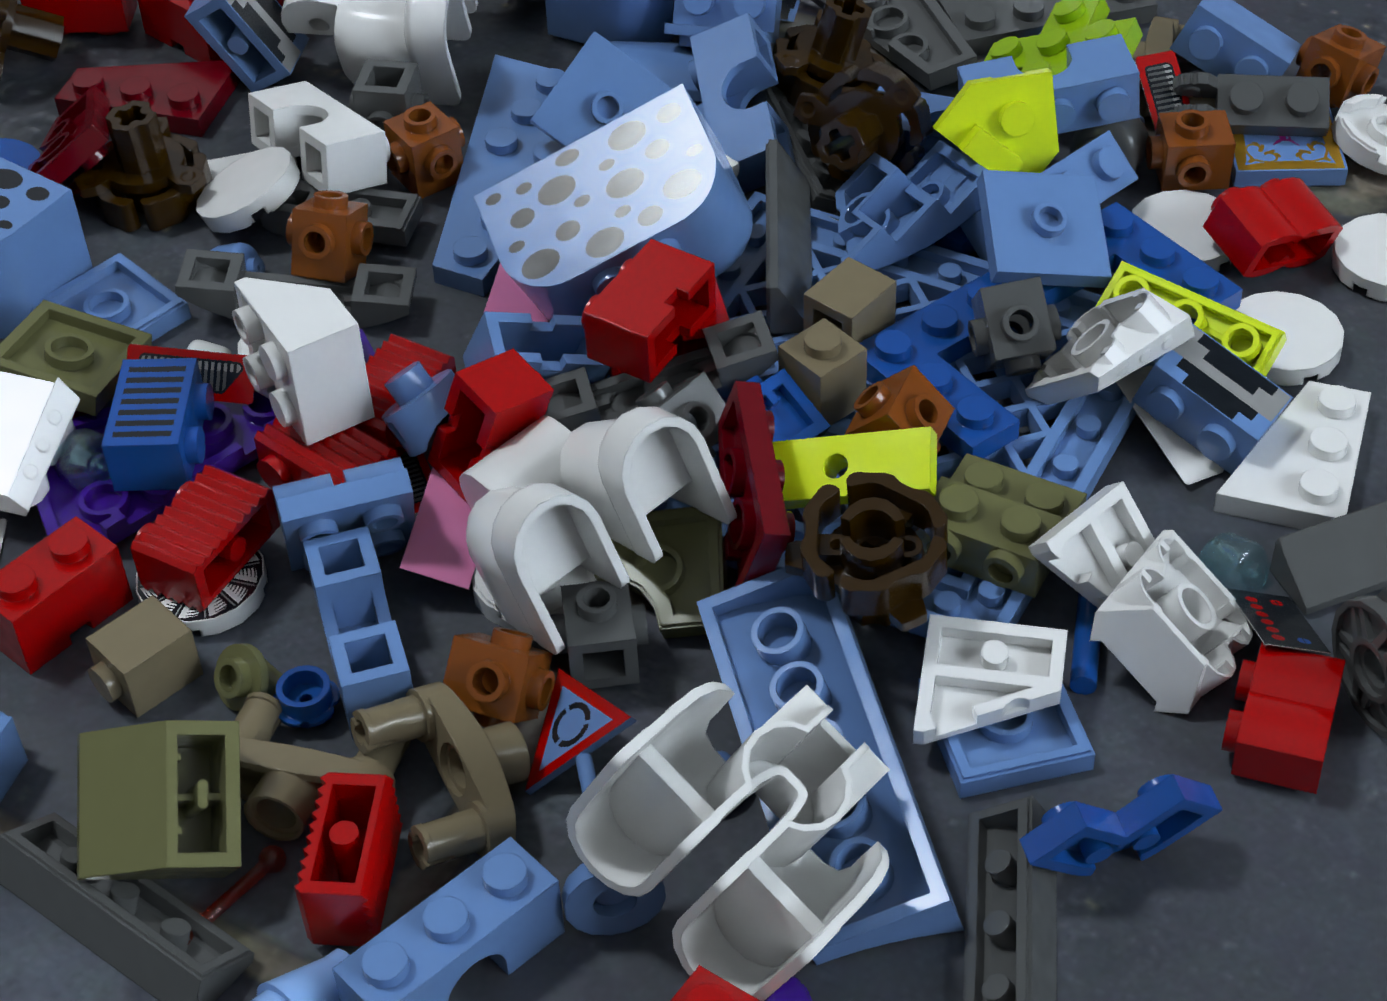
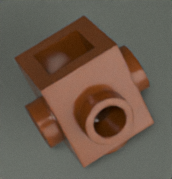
(1345, 57)
(425, 149)
(1192, 150)
(329, 236)
(901, 403)
(500, 675)

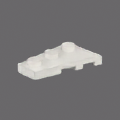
(1303, 462)

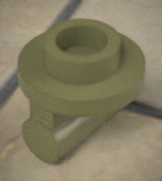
(242, 671)

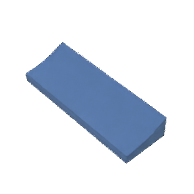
(769, 645)

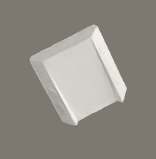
(1110, 345)
(32, 427)
(1173, 625)

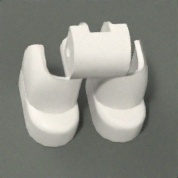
(390, 32)
(551, 489)
(675, 788)

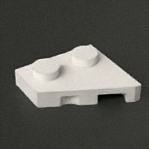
(1096, 543)
(985, 674)

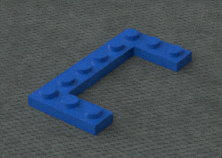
(940, 334)

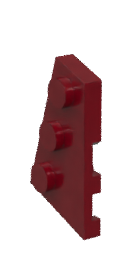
(183, 92)
(75, 138)
(754, 482)

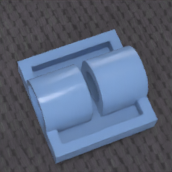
(371, 496)

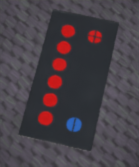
(1278, 621)

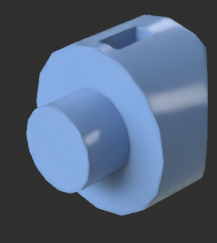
(417, 406)

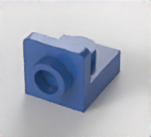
(792, 410)

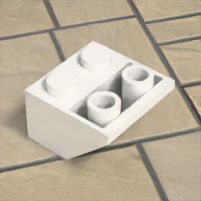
(304, 356)

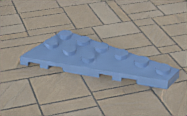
(498, 148)

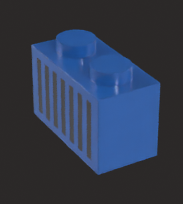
(157, 424)

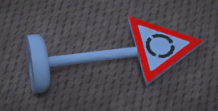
(572, 729)

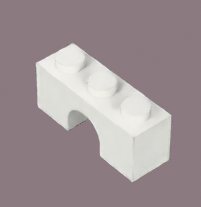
(334, 142)

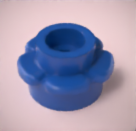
(306, 697)

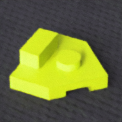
(1005, 121)

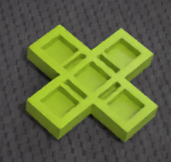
(1067, 24)

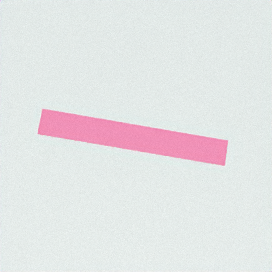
(438, 536)

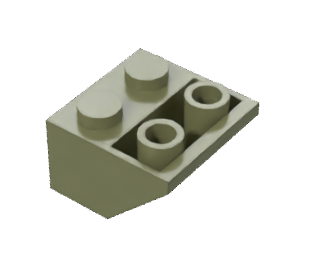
(159, 801)

